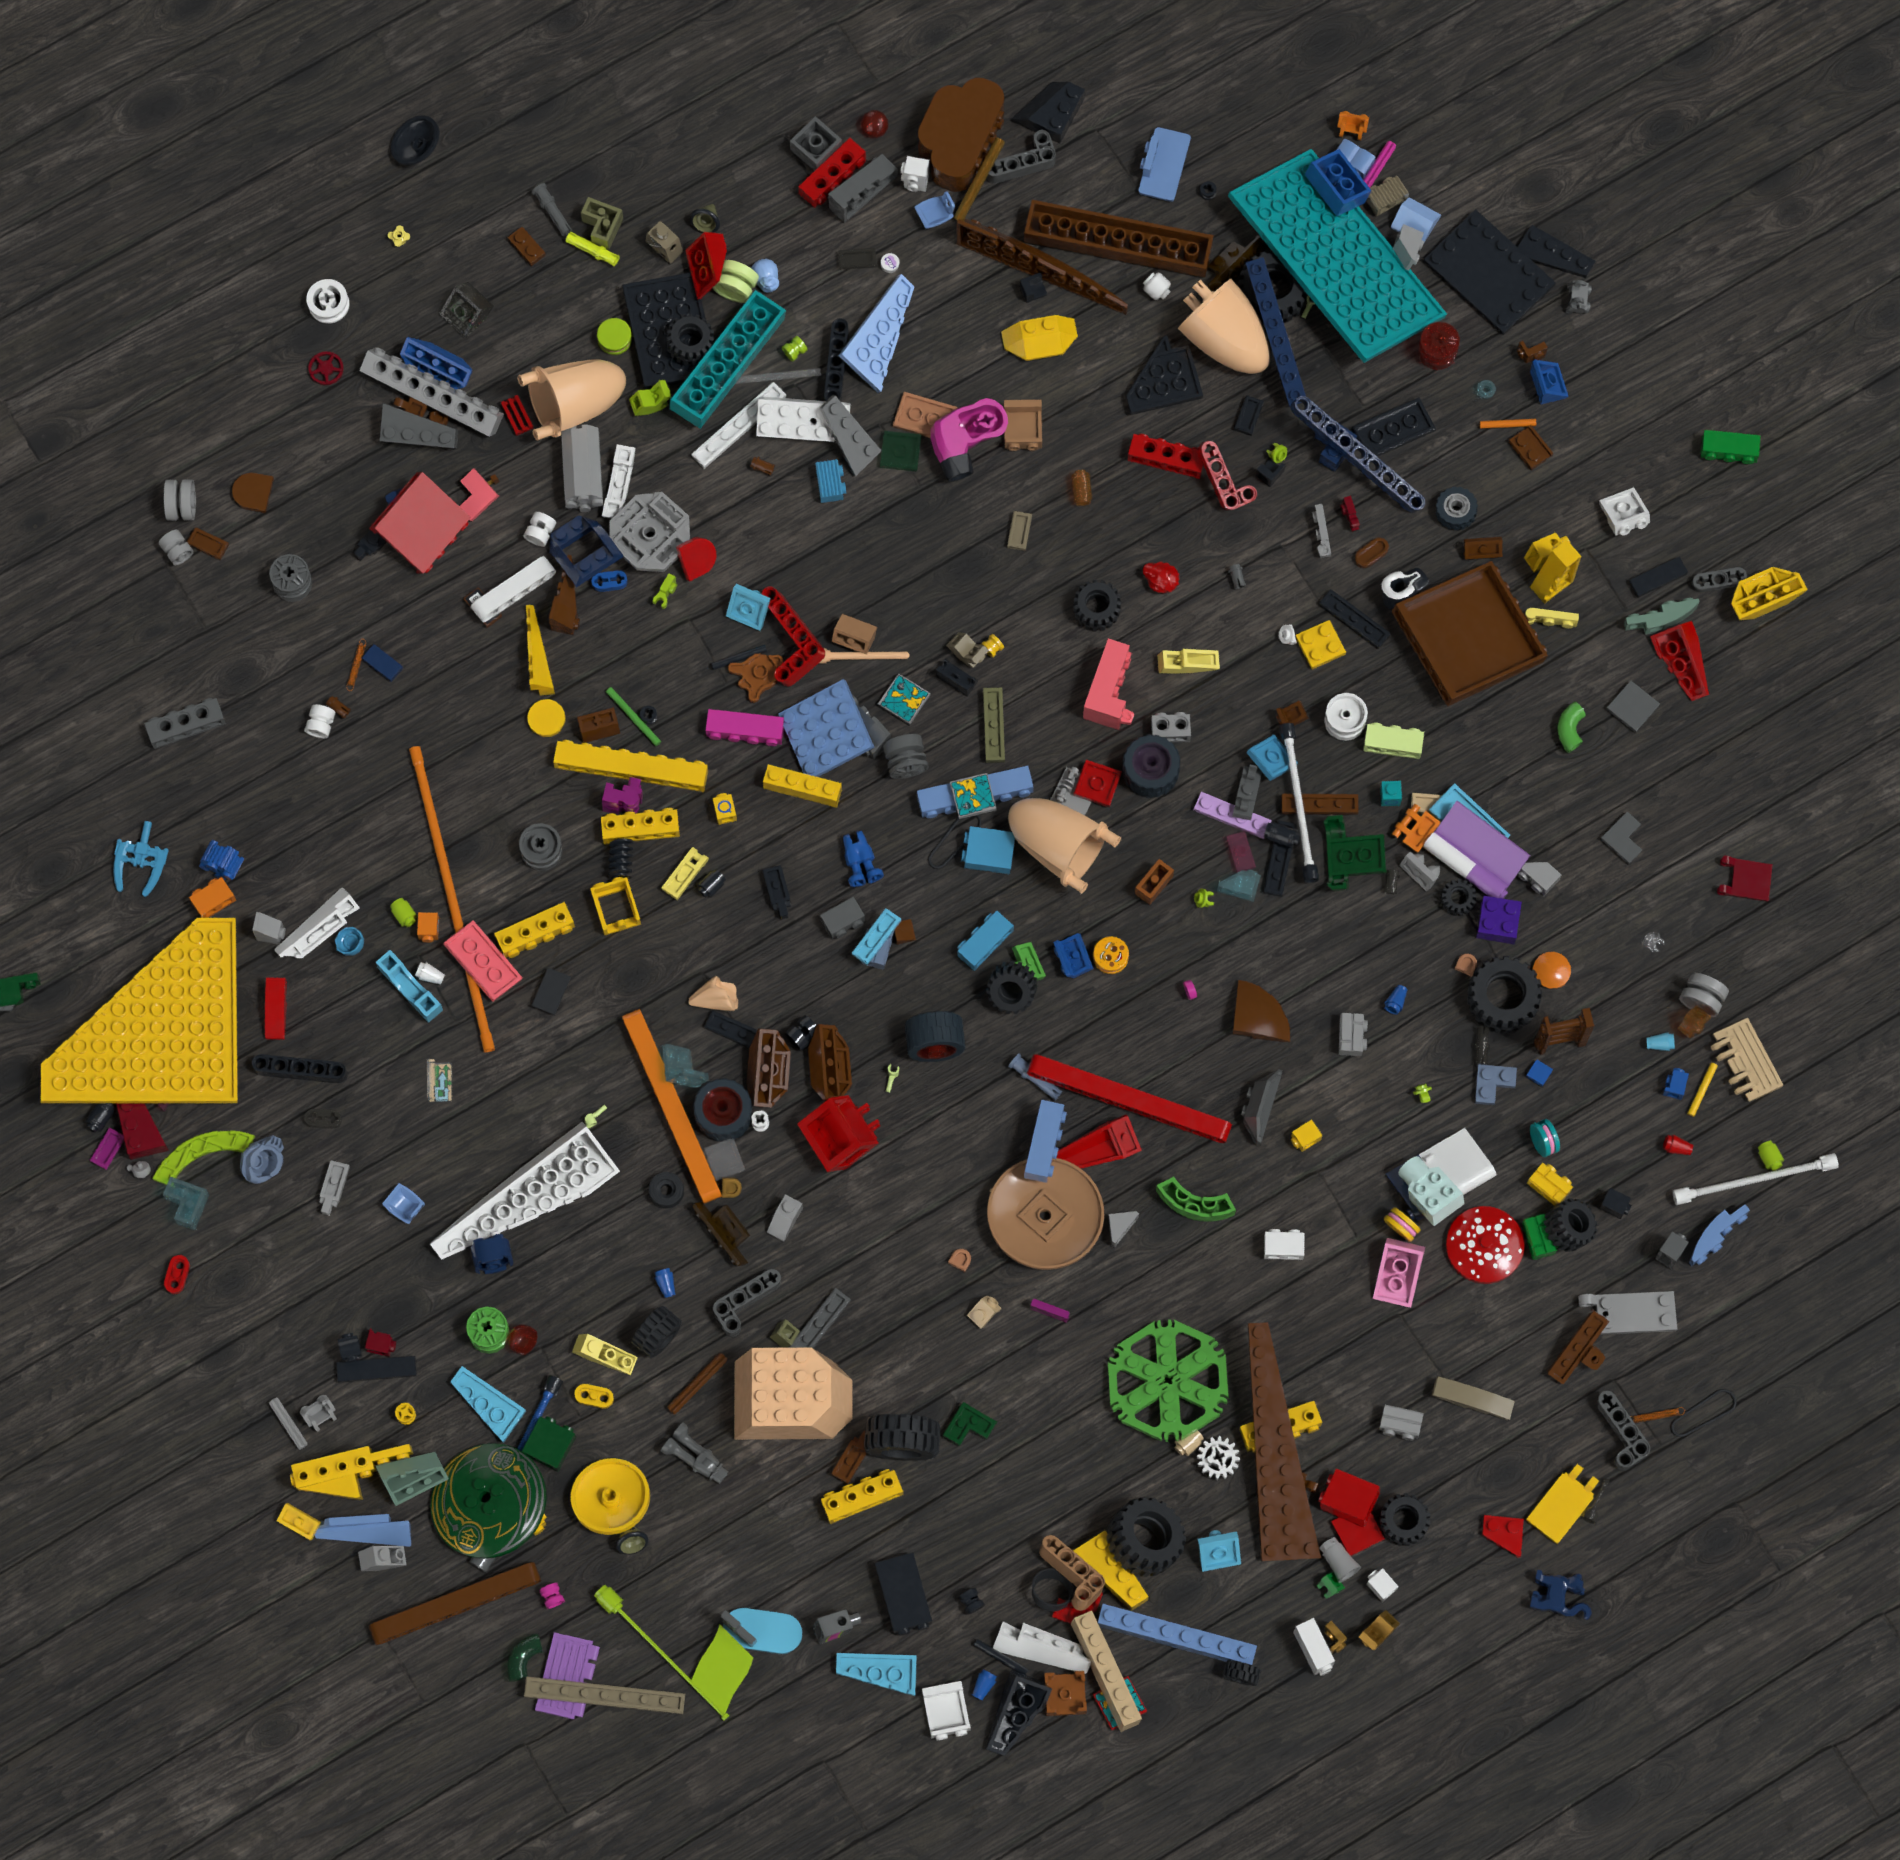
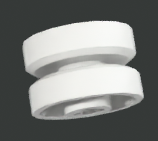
(1335, 717)

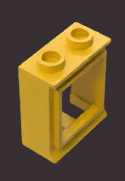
(617, 885)

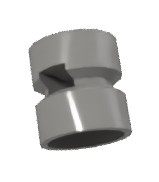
(174, 545)

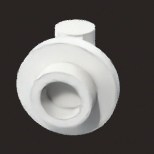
(1287, 635)

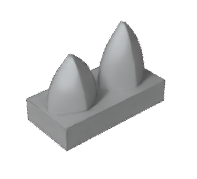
(1415, 867)

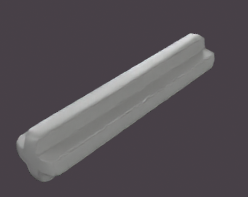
(288, 1423)

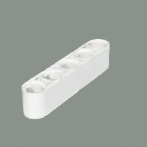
(513, 589)

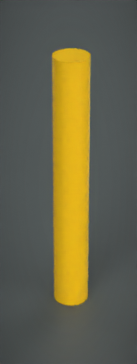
(1702, 1089)

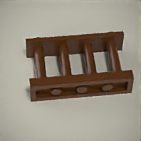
(1565, 1031)

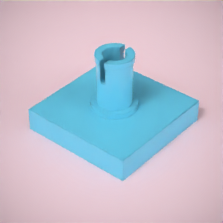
(748, 607)
(1219, 1550)

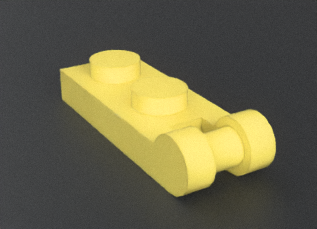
(1551, 617)
(684, 873)

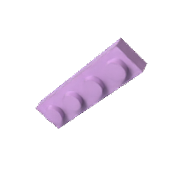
(1223, 812)

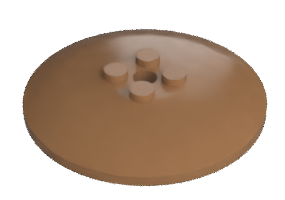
(1051, 1243)

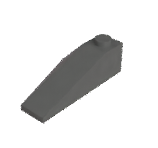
(876, 731)

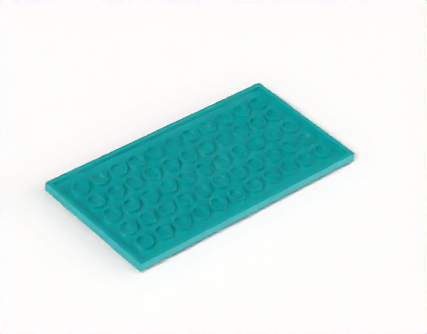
(1337, 260)

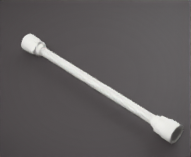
(1685, 1194)

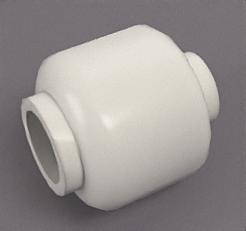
(1157, 286)

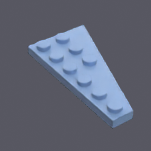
(877, 336)

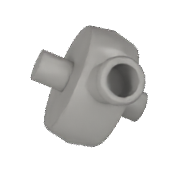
(140, 1169)

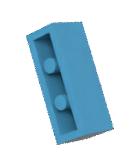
(984, 940)

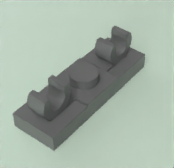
(1247, 792)

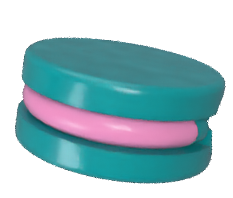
(1545, 1138)

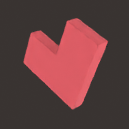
(481, 495)

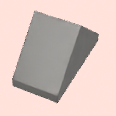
(1120, 1224)

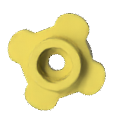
(398, 241)

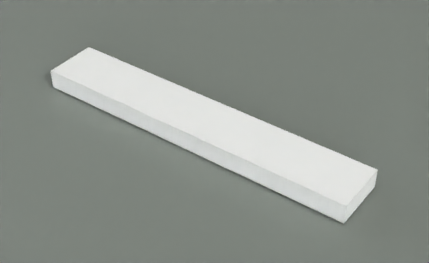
(733, 428)

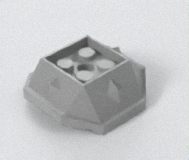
(650, 514)

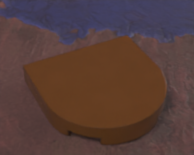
(253, 491)

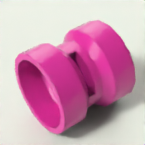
(552, 1595)

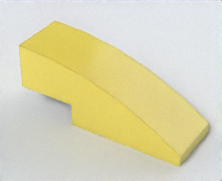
(1188, 661)

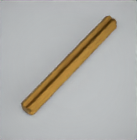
(979, 179)

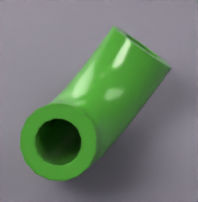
(1567, 726)

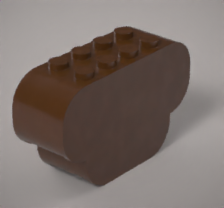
(960, 131)

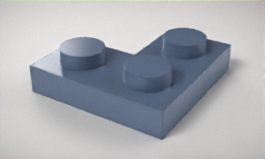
(1491, 1077)

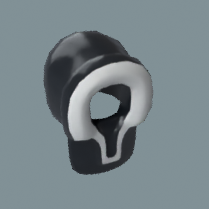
(1394, 590)

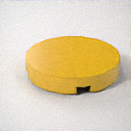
(546, 718)

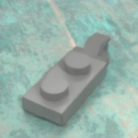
(1321, 533)
(333, 1186)

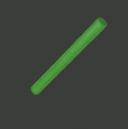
(633, 716)

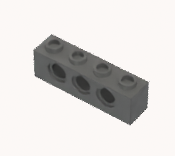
(194, 726)

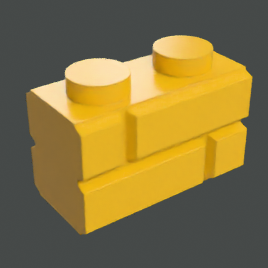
(1550, 1184)

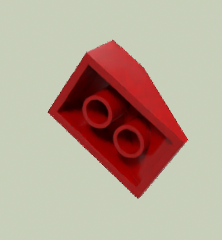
(706, 261)

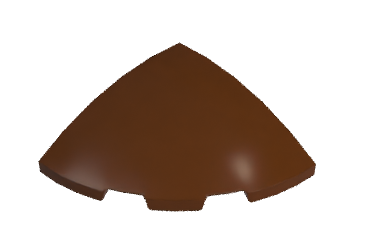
(1259, 1014)

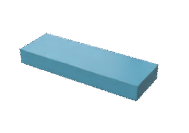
(876, 936)

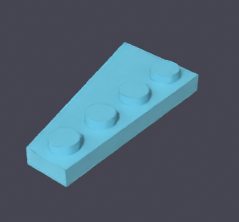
(491, 1405)
(883, 1670)

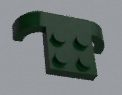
(1351, 854)

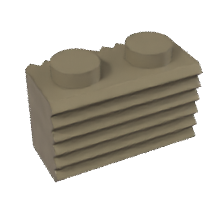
(1387, 195)

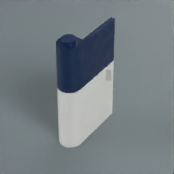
(1458, 1158)

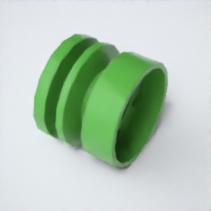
(493, 1339)

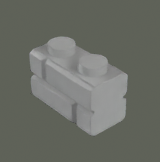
(1351, 1034)
(1401, 1422)

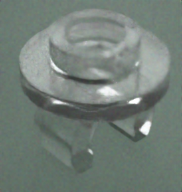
(1651, 939)

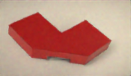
(1069, 1612)

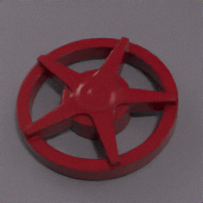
(326, 368)

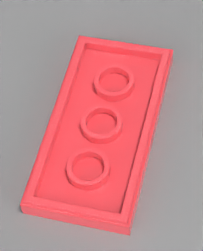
(483, 961)

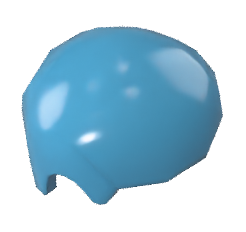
(349, 941)

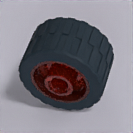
(935, 1036)
(723, 1095)

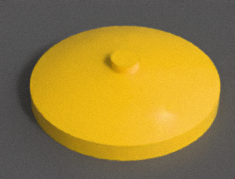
(610, 1496)

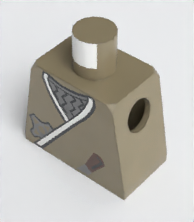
(662, 240)

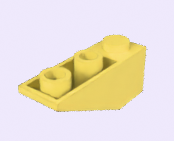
(604, 1353)

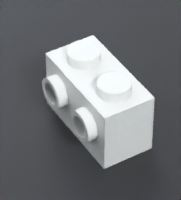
(915, 174)
(1284, 1245)

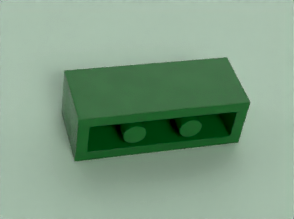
(1730, 446)

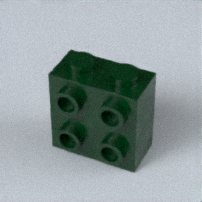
(549, 1443)

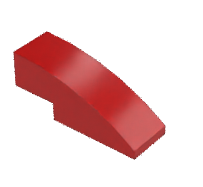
(275, 1008)

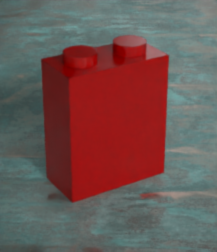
(1349, 1497)

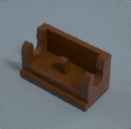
(598, 725)

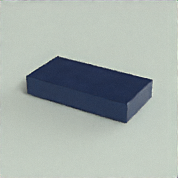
(382, 663)

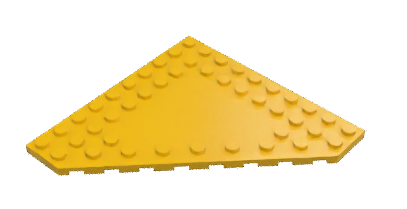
(162, 1033)

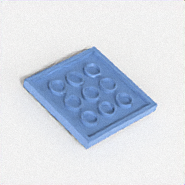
(826, 730)

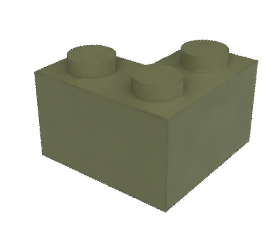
(604, 218)

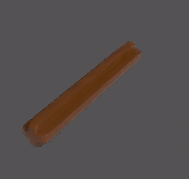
(697, 1383)

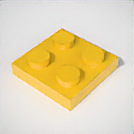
(1320, 644)

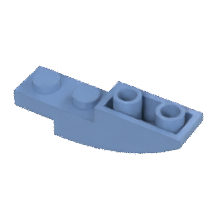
(1712, 1238)

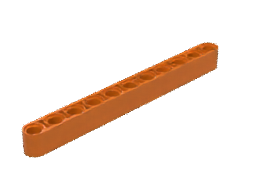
(671, 1106)

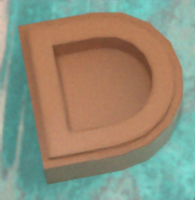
(1466, 964)
(960, 1259)

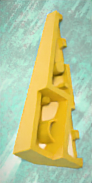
(538, 667)

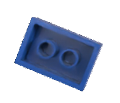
(1338, 182)

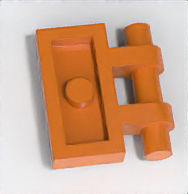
(1420, 832)

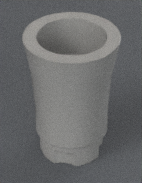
(1339, 1560)

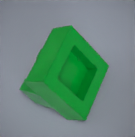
(1331, 1584)

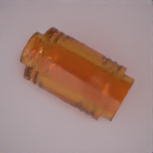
(1081, 487)

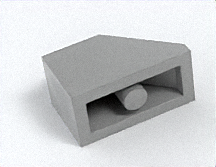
(268, 929)
(785, 1218)

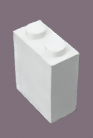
(1314, 1647)

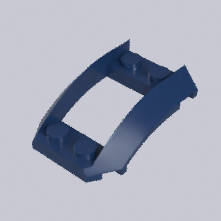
(591, 564)

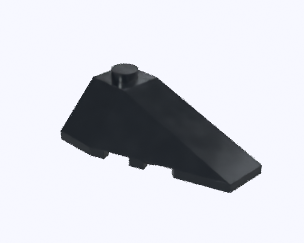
(1019, 1704)

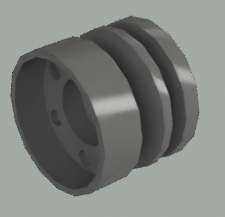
(293, 587)
(905, 756)

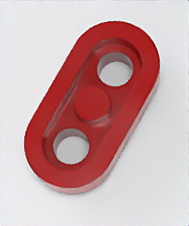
(176, 1275)

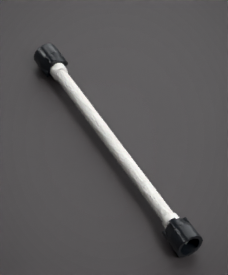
(1288, 734)

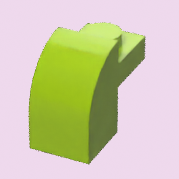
(651, 400)

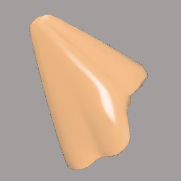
(715, 995)

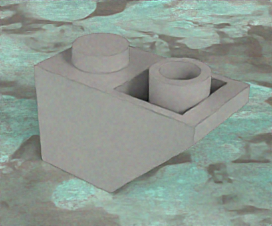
(1407, 245)
(1540, 876)
(382, 1558)

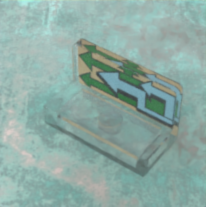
(439, 1081)

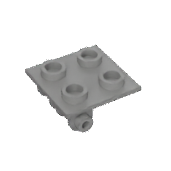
(1065, 790)

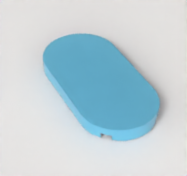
(773, 1630)

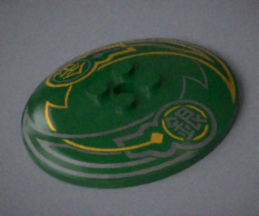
(502, 1522)

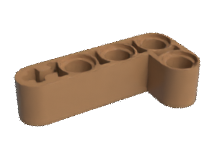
(1054, 1550)

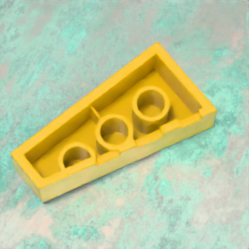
(1557, 571)
(1117, 1579)

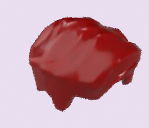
(1161, 577)

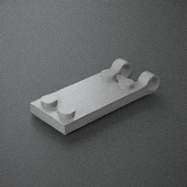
(1634, 1311)

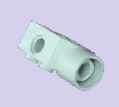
(1431, 1190)

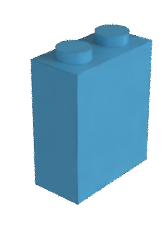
(988, 850)

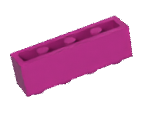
(745, 727)

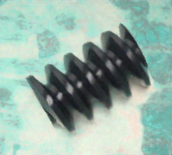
(618, 858)

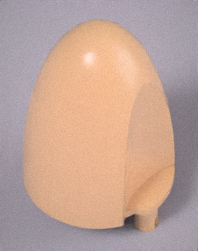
(1227, 328)
(572, 393)
(1059, 838)

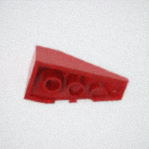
(1683, 655)

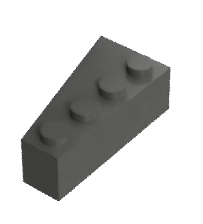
(861, 187)

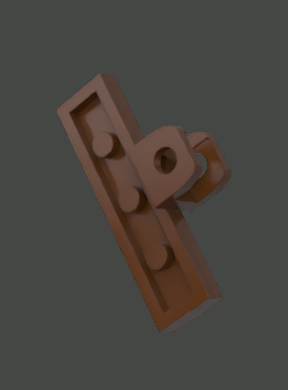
(1580, 1348)

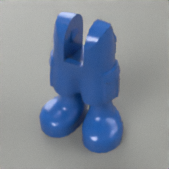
(857, 854)

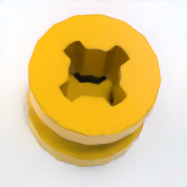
(993, 644)
(404, 1410)

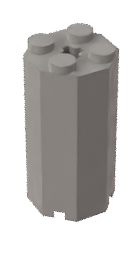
(582, 468)

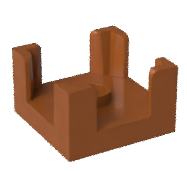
(1066, 1694)

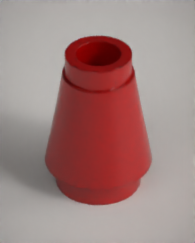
(1676, 1145)

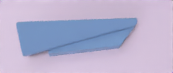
(366, 1529)

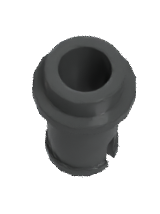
(1236, 573)

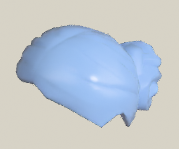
(767, 273)

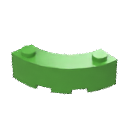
(1192, 1206)

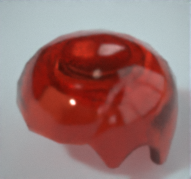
(874, 124)
(522, 1339)

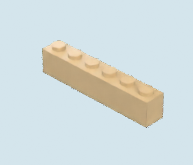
(1106, 1671)

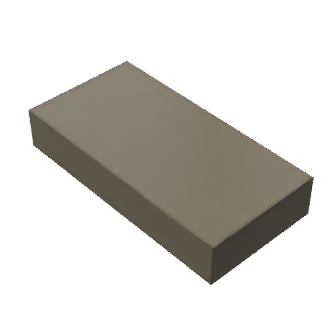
(1019, 530)

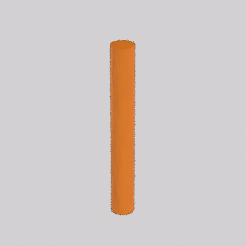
(1507, 423)

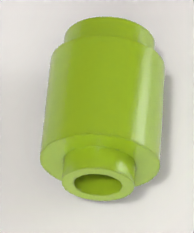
(403, 912)
(1770, 1155)

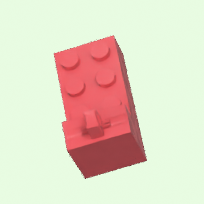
(1102, 701)

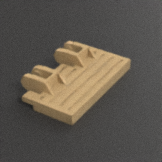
(1747, 1058)

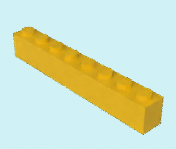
(624, 765)

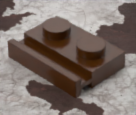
(1531, 447)

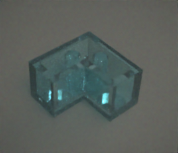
(191, 1201)

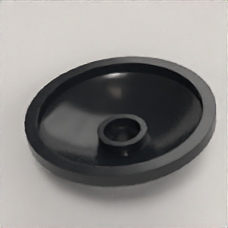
(415, 140)

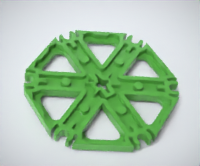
(1181, 1385)

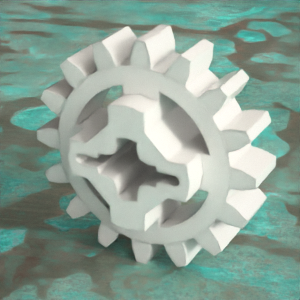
(1209, 1461)

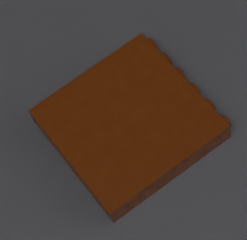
(1469, 633)

